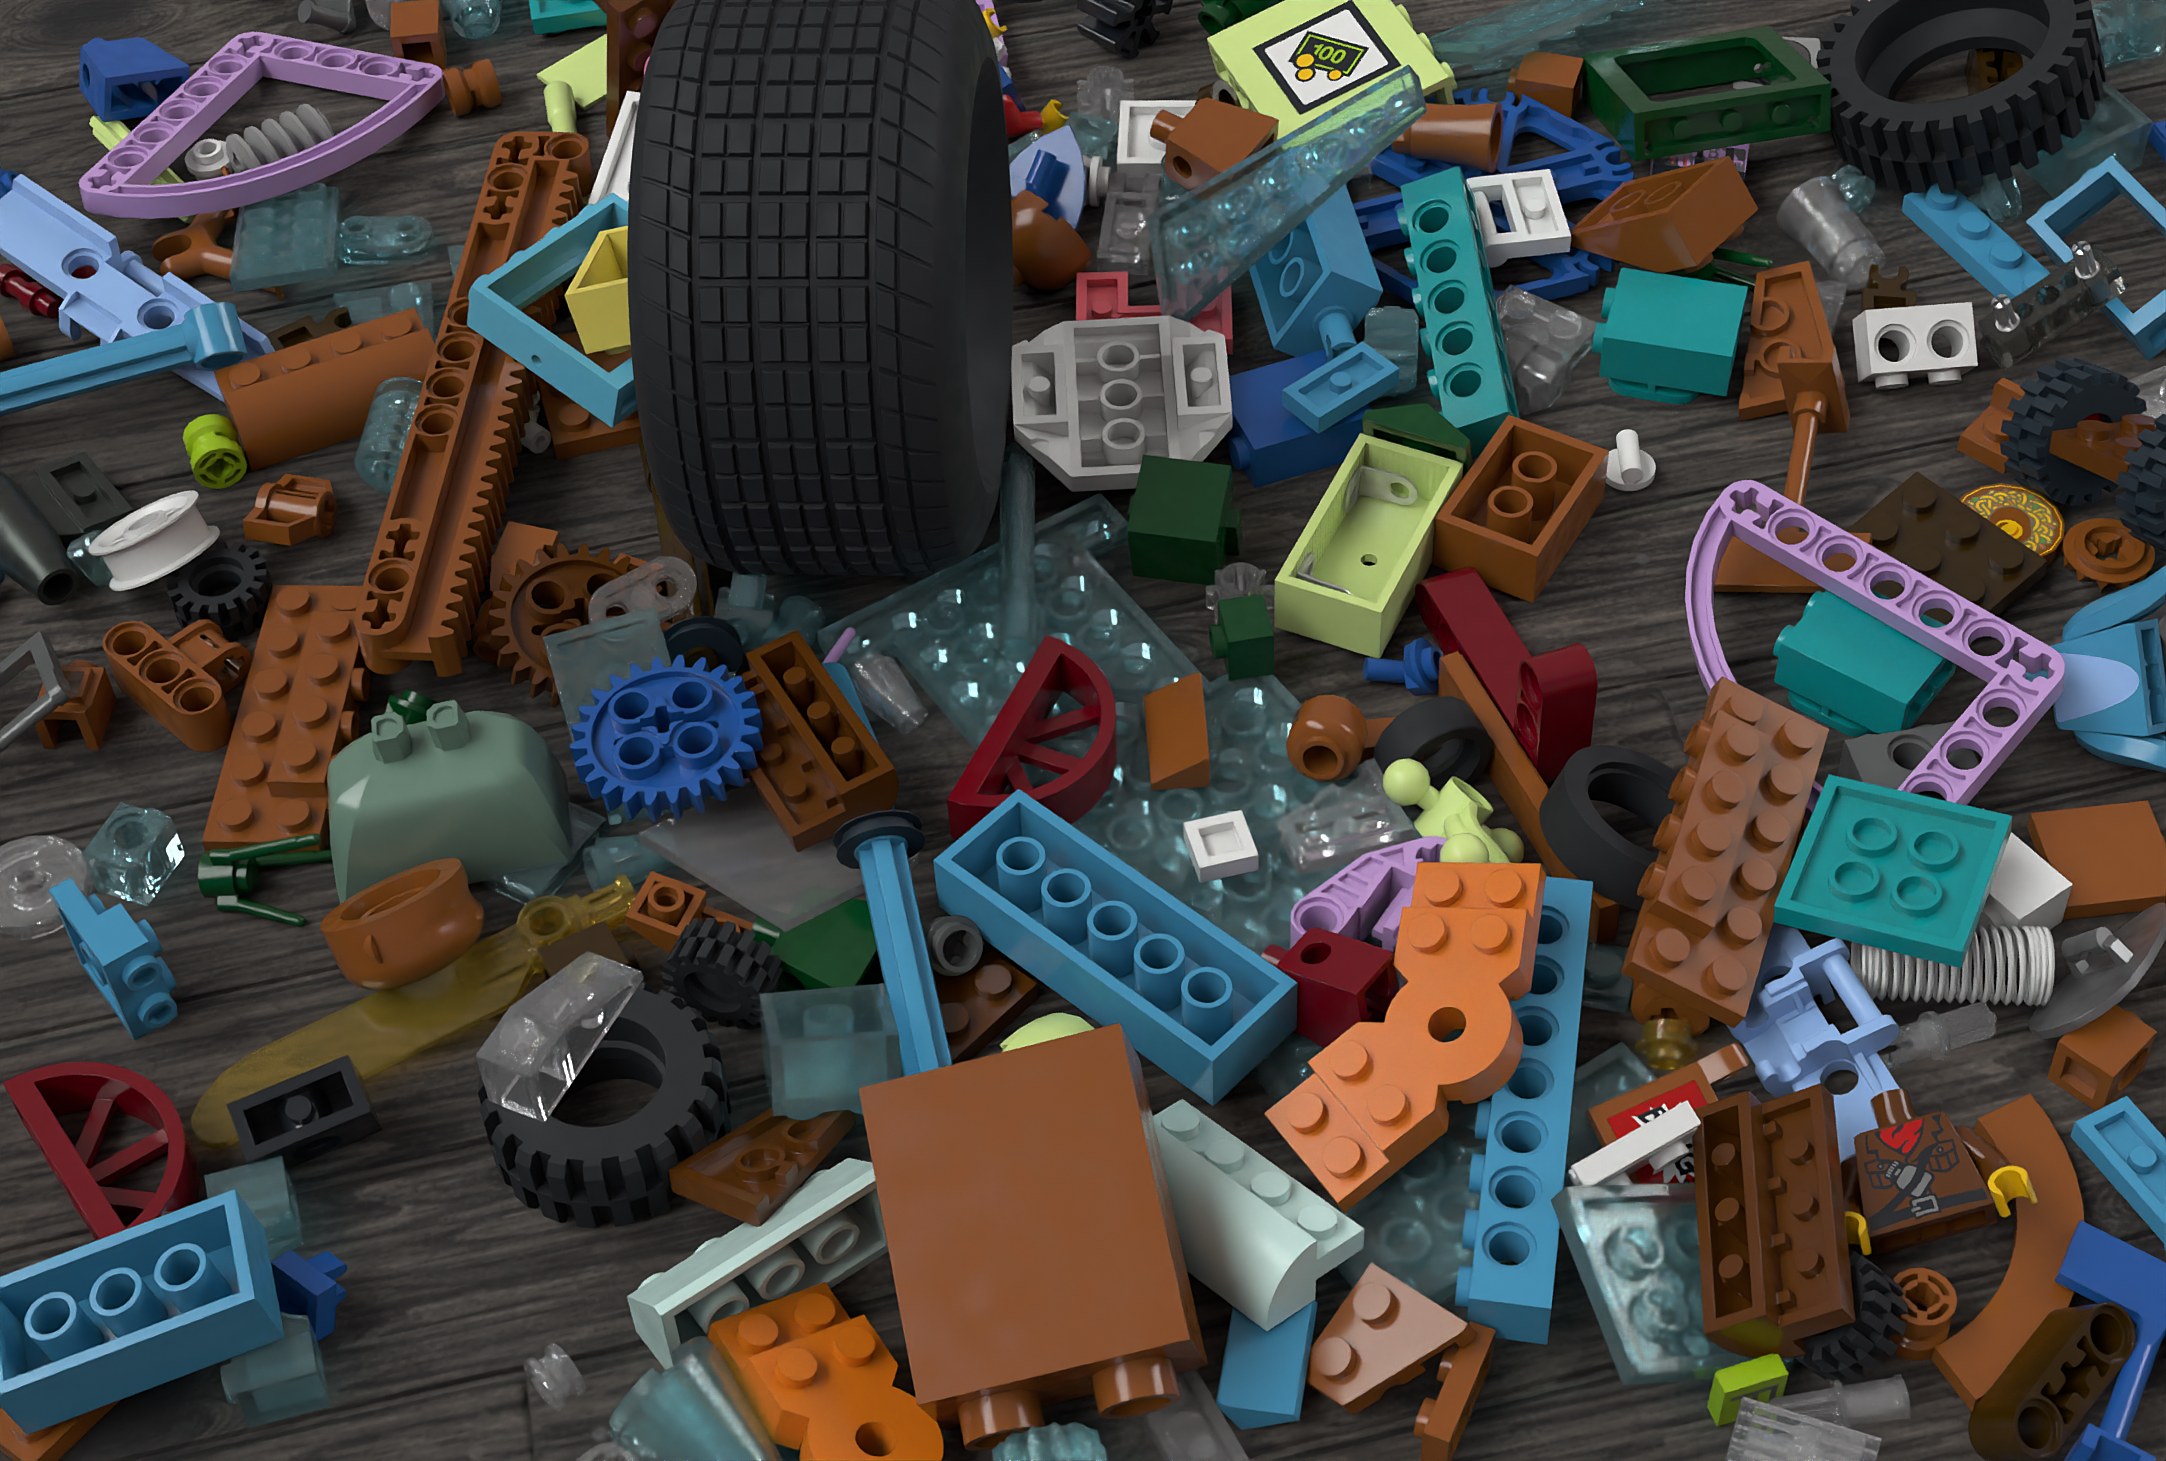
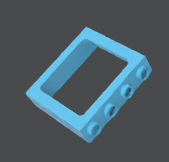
(527, 276)

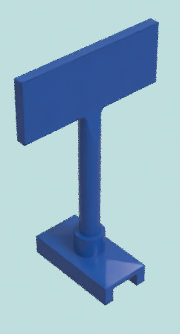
(2136, 1281)

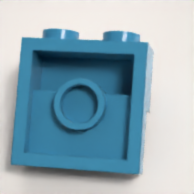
(118, 958)

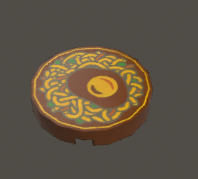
(2022, 515)

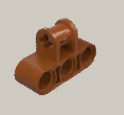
(180, 677)

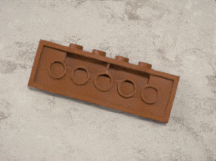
(291, 720)
(1724, 852)

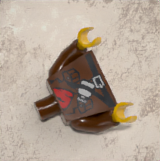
(1923, 1179)

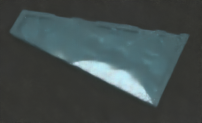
(1242, 213)

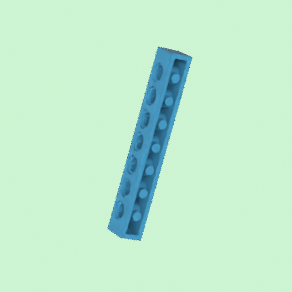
(1519, 1296)

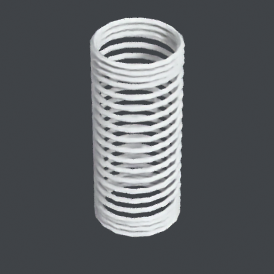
(2036, 960)

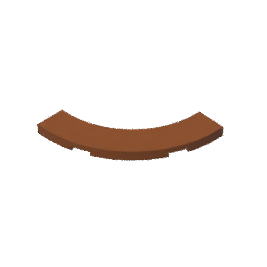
(2040, 1239)

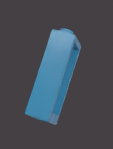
(2077, 204)

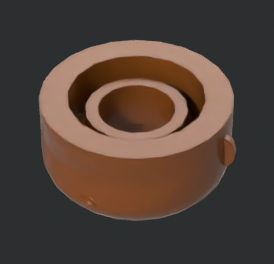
(405, 926)

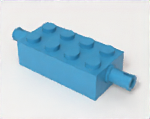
(1318, 282)

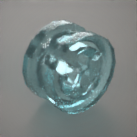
(1855, 186)

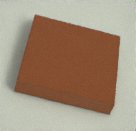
(2107, 854)

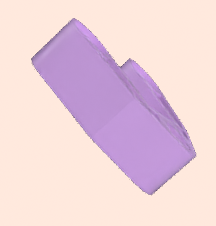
(1362, 892)

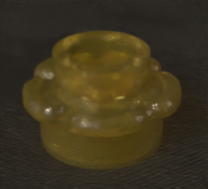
(1667, 1044)

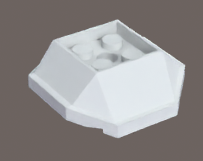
(1116, 390)

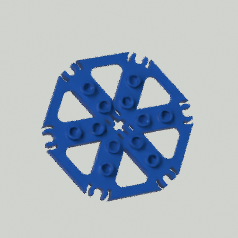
(1583, 173)

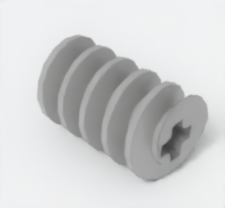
(277, 140)

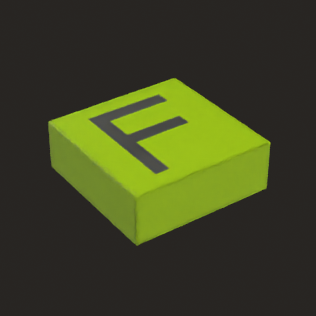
(1754, 1379)

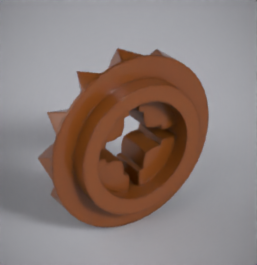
(2105, 537)

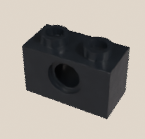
(305, 1114)

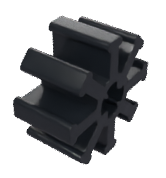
(1121, 23)

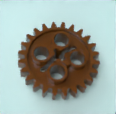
(521, 624)

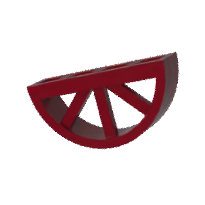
(1023, 723)
(103, 1091)

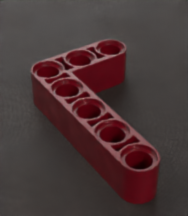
(1541, 697)

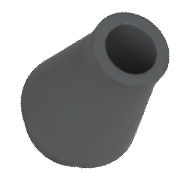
(952, 943)

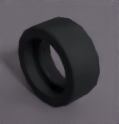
(1429, 725)

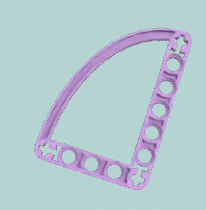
(122, 177)
(2005, 676)

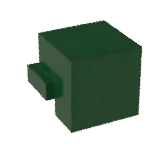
(1182, 520)

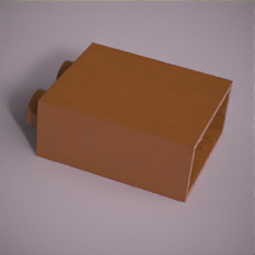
(1032, 1236)

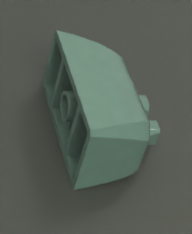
(442, 790)

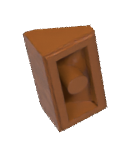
(1177, 735)

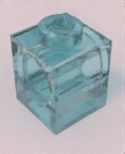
(133, 853)

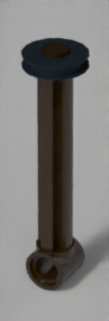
(695, 630)

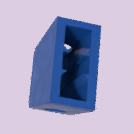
(128, 77)

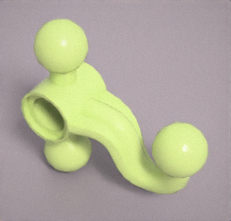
(1453, 814)

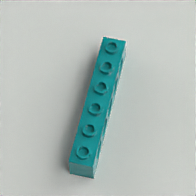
(1458, 305)

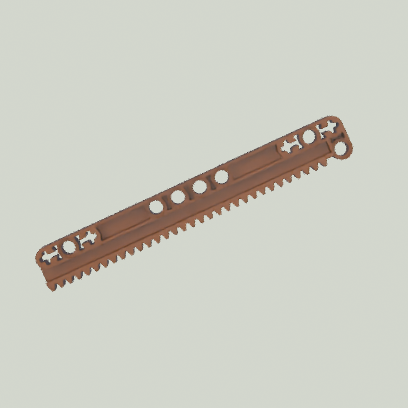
(466, 424)

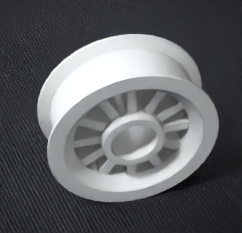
(154, 540)

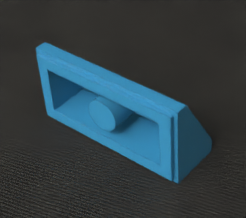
(1265, 1369)

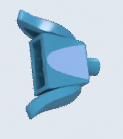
(2116, 676)

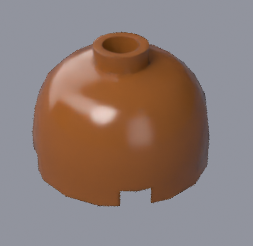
(1044, 250)

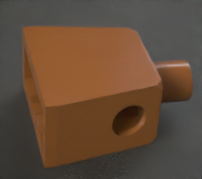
(1210, 139)

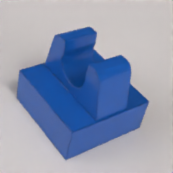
(310, 1288)

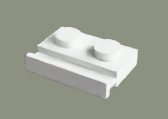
(1655, 1143)

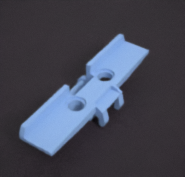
(122, 297)
(1795, 1042)

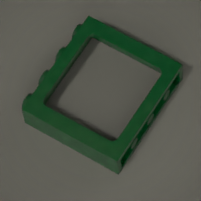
(1621, 78)

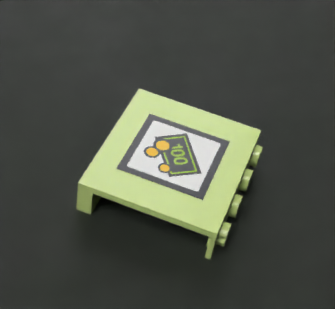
(1320, 53)

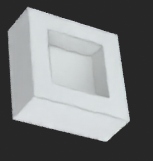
(1220, 846)

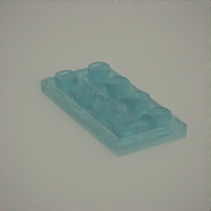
(287, 239)

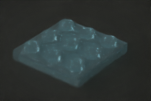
(1644, 1278)

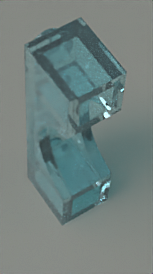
(290, 1372)

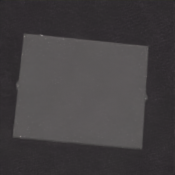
(751, 860)

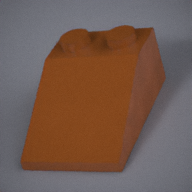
(1669, 217)

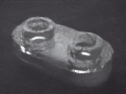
(638, 590)

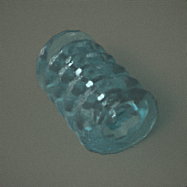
(387, 431)

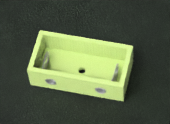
(1373, 512)

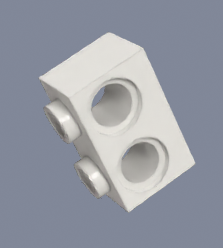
(1912, 333)

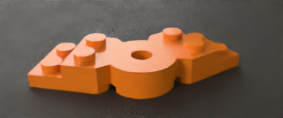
(1387, 1084)
(824, 1381)

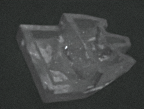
(1541, 346)

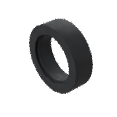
(1584, 839)

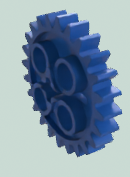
(667, 738)

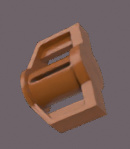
(292, 511)

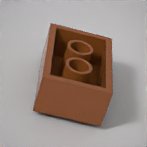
(1520, 507)

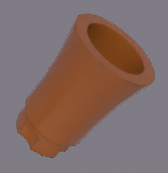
(1456, 135)

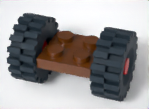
(2086, 434)

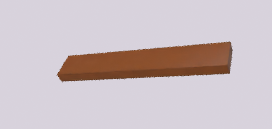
(1518, 782)

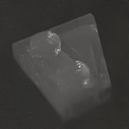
(1344, 823)

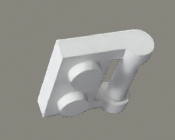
(1531, 211)

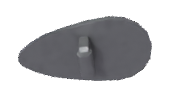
(2103, 976)

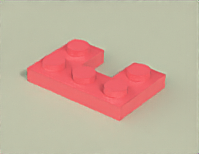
(1107, 297)

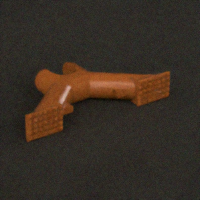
(195, 249)

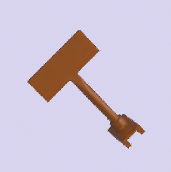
(1815, 406)

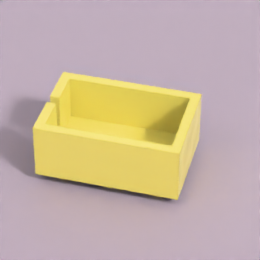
(601, 295)

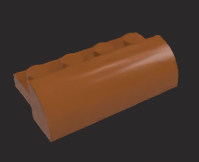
(321, 387)

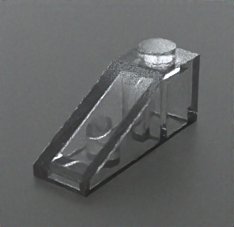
(553, 1033)

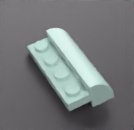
(1246, 1221)

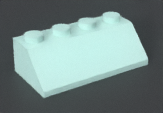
(813, 1238)

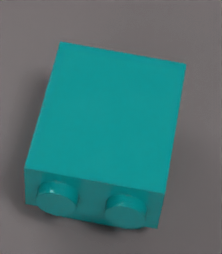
(1669, 336)
(1857, 668)

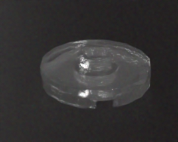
(26, 873)

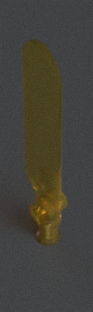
(419, 1015)

